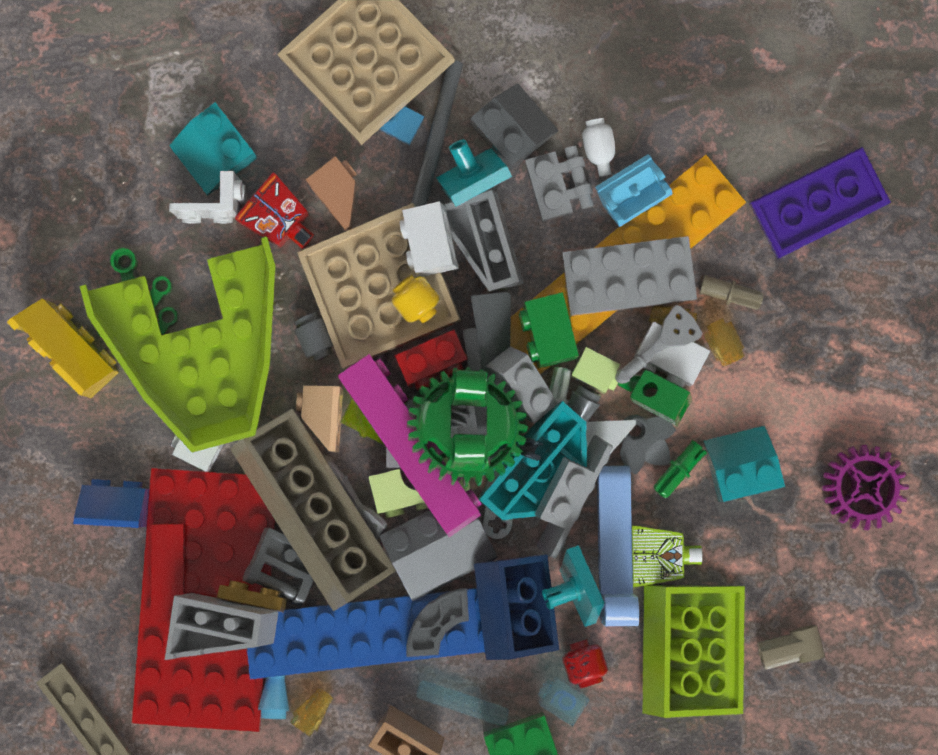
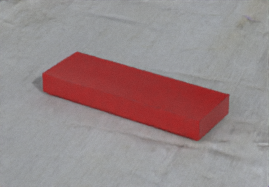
(166, 568)

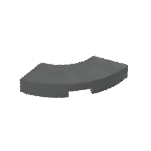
(435, 621)

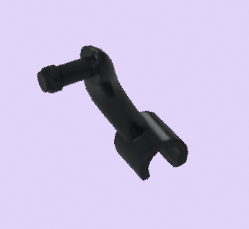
(529, 448)

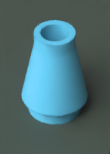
(274, 698)

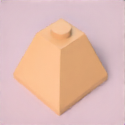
(322, 413)

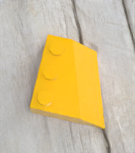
(70, 348)

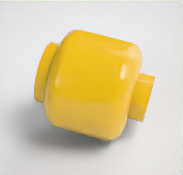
(415, 299)

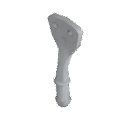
(666, 339)
(372, 519)

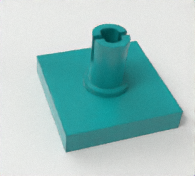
(472, 173)
(578, 587)

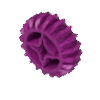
(873, 498)

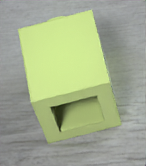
(596, 371)

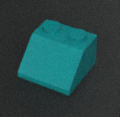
(211, 146)
(743, 464)

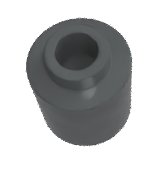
(313, 336)

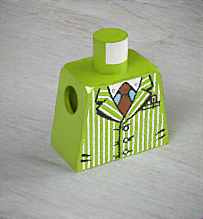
(660, 555)

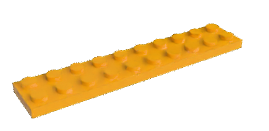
(698, 206)

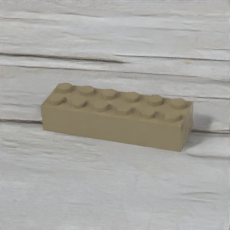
(312, 509)

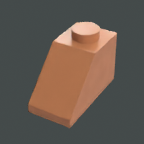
(336, 190)

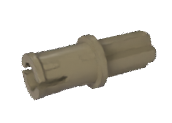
(731, 292)

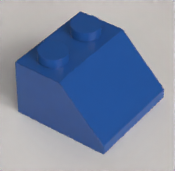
(112, 506)

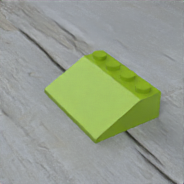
(693, 650)

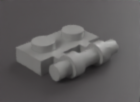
(549, 186)

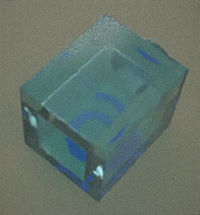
(562, 700)

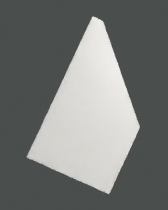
(610, 431)

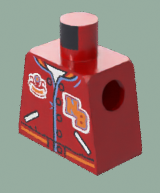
(276, 214)

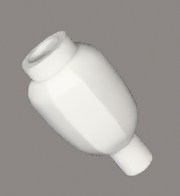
(599, 144)

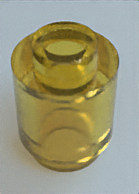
(724, 342)

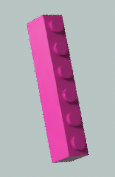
(389, 417)

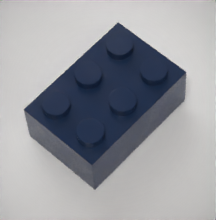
(513, 607)

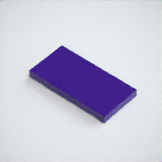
(819, 203)

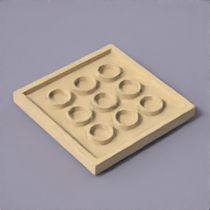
(366, 61)
(354, 286)

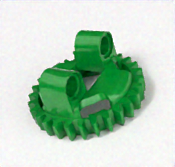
(467, 452)

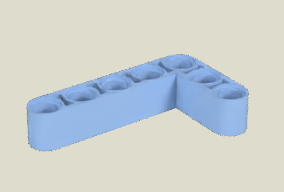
(615, 547)

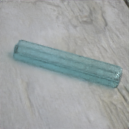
(462, 703)

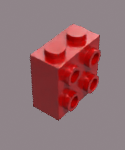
(431, 359)

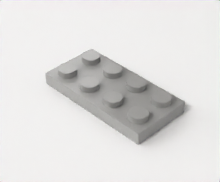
(629, 276)

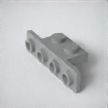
(567, 495)

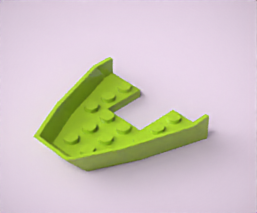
(202, 378)

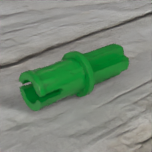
(679, 469)

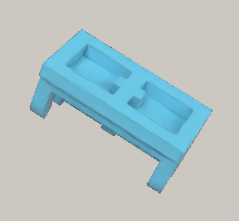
(633, 190)

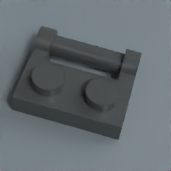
(278, 553)

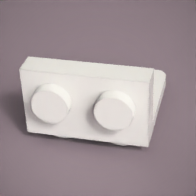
(231, 197)

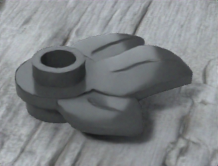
(648, 445)

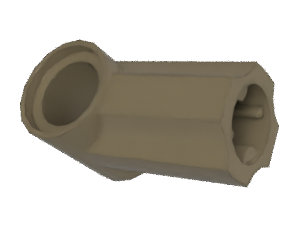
(799, 646)

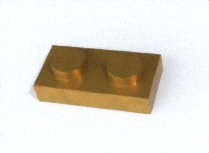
(239, 593)

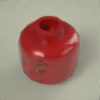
(585, 664)

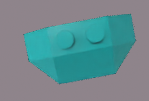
(524, 484)

